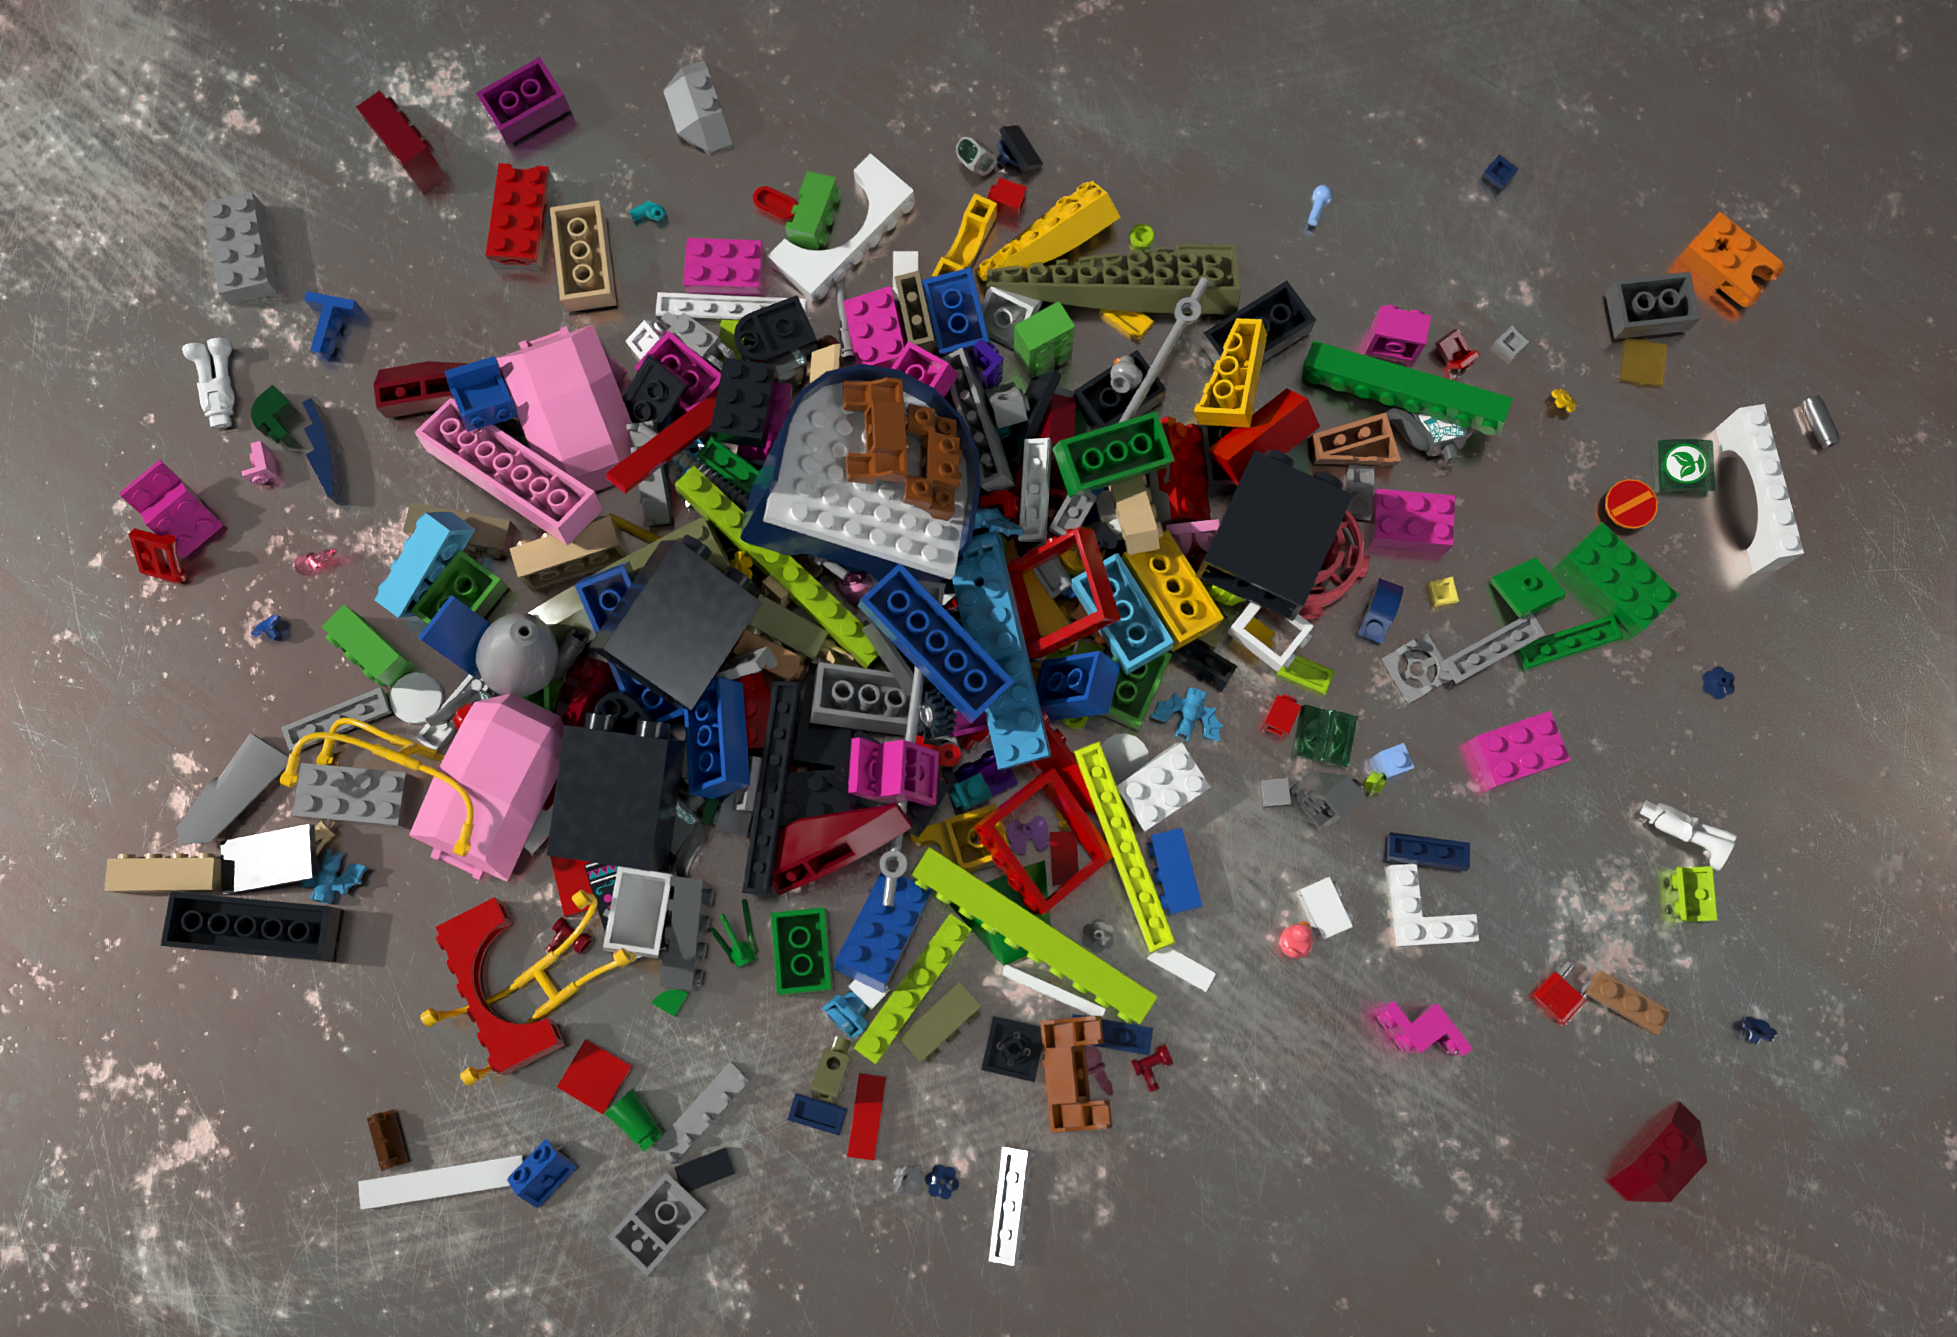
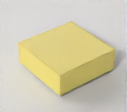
(1442, 592)

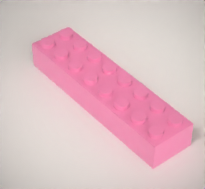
(511, 473)

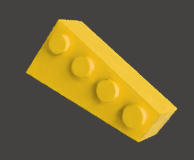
(1235, 379)

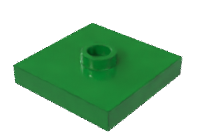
(1528, 588)

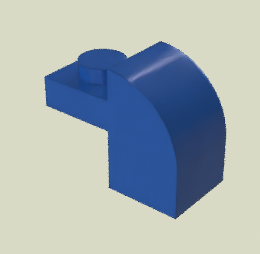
(1381, 610)

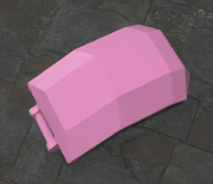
(569, 403)
(508, 766)

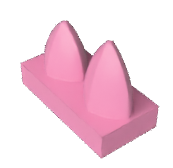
(1203, 531)

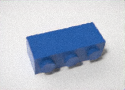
(1174, 872)

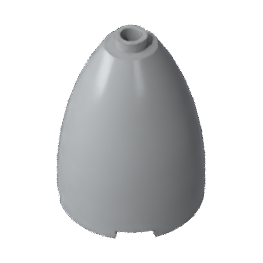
(517, 655)

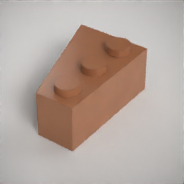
(1356, 443)

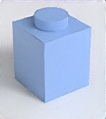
(1394, 761)

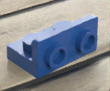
(540, 1174)

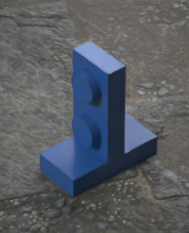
(330, 321)

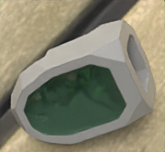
(976, 155)

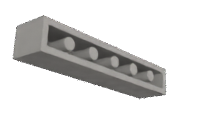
(974, 408)

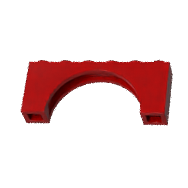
(466, 942)

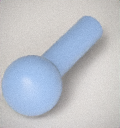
(1322, 195)

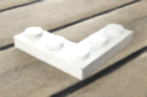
(1411, 926)

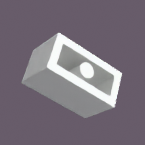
(1325, 908)

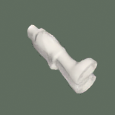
(215, 394)
(1687, 828)

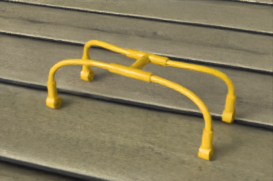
(408, 747)
(621, 957)

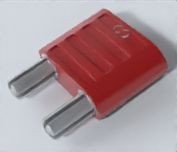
(1560, 997)

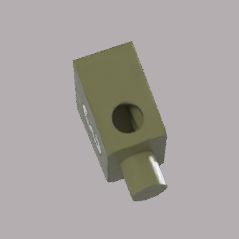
(829, 1083)

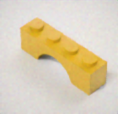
(972, 233)

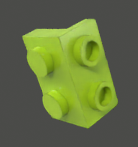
(1696, 894)

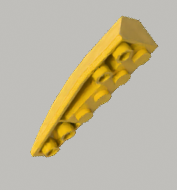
(1058, 230)

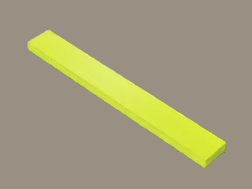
(1124, 846)

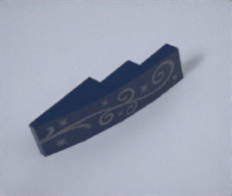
(324, 457)

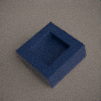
(1500, 172)

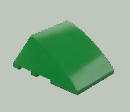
(995, 943)

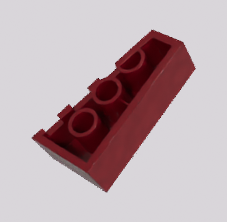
(402, 141)

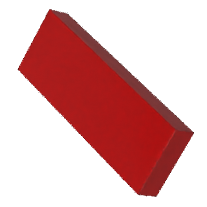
(866, 1116)

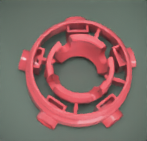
(1353, 564)

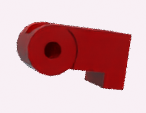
(948, 753)

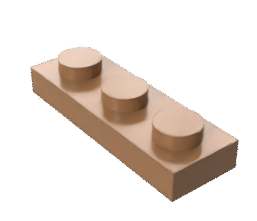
(1627, 1002)

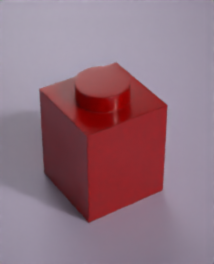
(1009, 197)
(1281, 715)

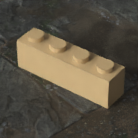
(1136, 515)
(164, 875)

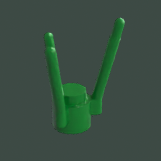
(741, 952)

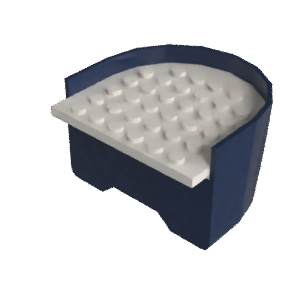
(810, 508)

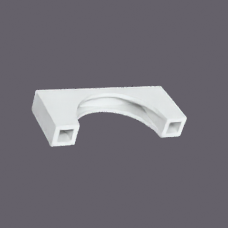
(817, 271)
(1777, 533)

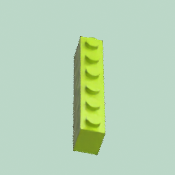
(913, 989)

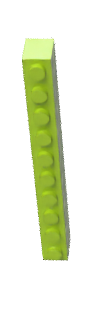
(802, 587)
(1034, 935)

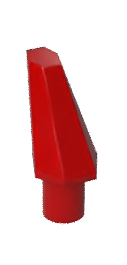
(972, 738)

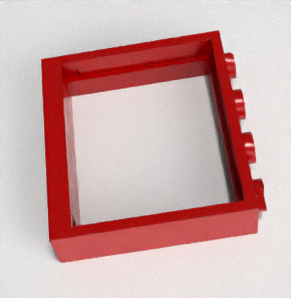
(1098, 580)
(1075, 818)

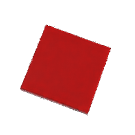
(594, 1076)

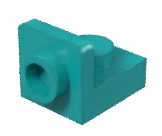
(970, 792)

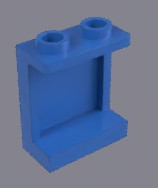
(480, 394)

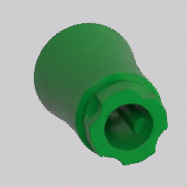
(635, 1120)

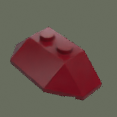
(1662, 1160)

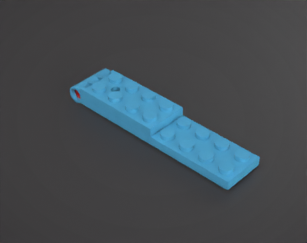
(994, 623)

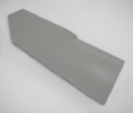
(226, 797)

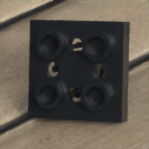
(996, 1060)

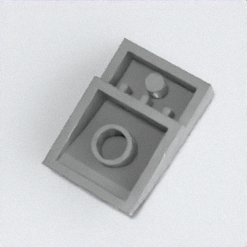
(656, 1224)

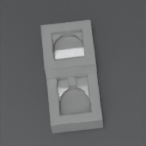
(1360, 484)

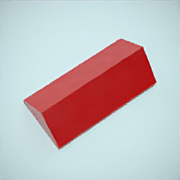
(1275, 426)

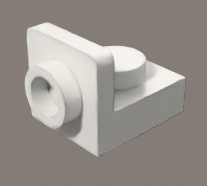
(645, 337)

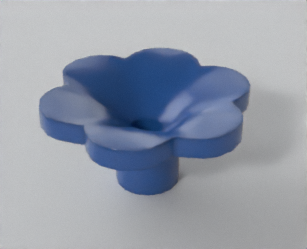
(267, 627)

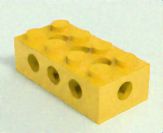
(1187, 596)

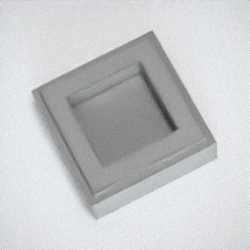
(1511, 343)
(1275, 792)

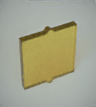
(1643, 362)

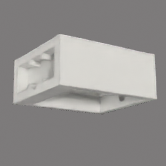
(1259, 649)

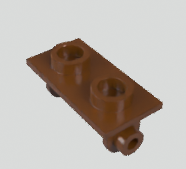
(387, 1139)

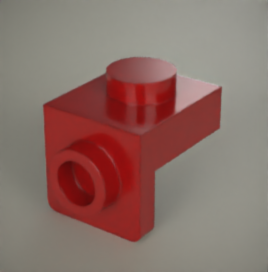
(1456, 351)
(1003, 501)

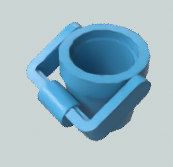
(847, 1013)

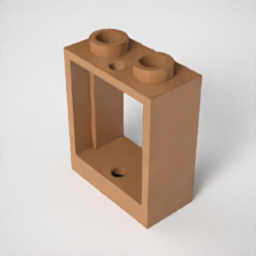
(790, 665)

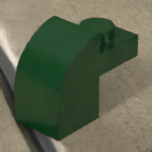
(270, 412)

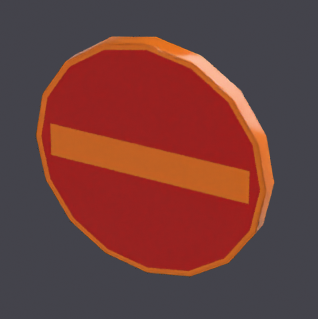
(1631, 504)

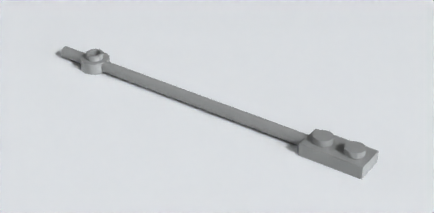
(1076, 509)
(937, 592)

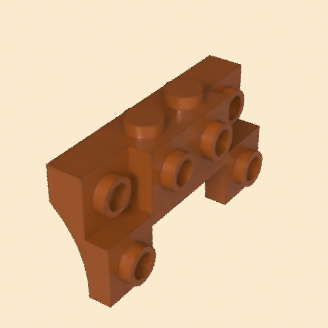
(884, 431)
(937, 465)
(1068, 1074)

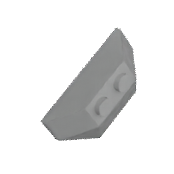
(697, 109)

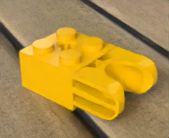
(957, 838)

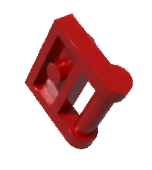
(150, 557)

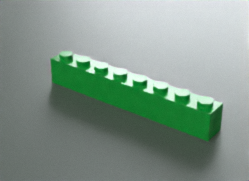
(1407, 388)

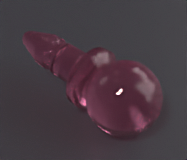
(307, 563)
(1095, 1066)

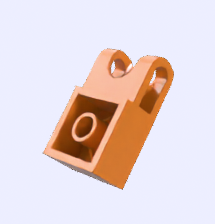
(1728, 258)

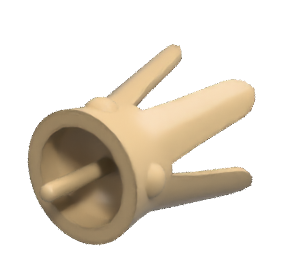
(830, 650)
(324, 832)

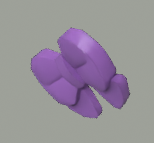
(1019, 832)

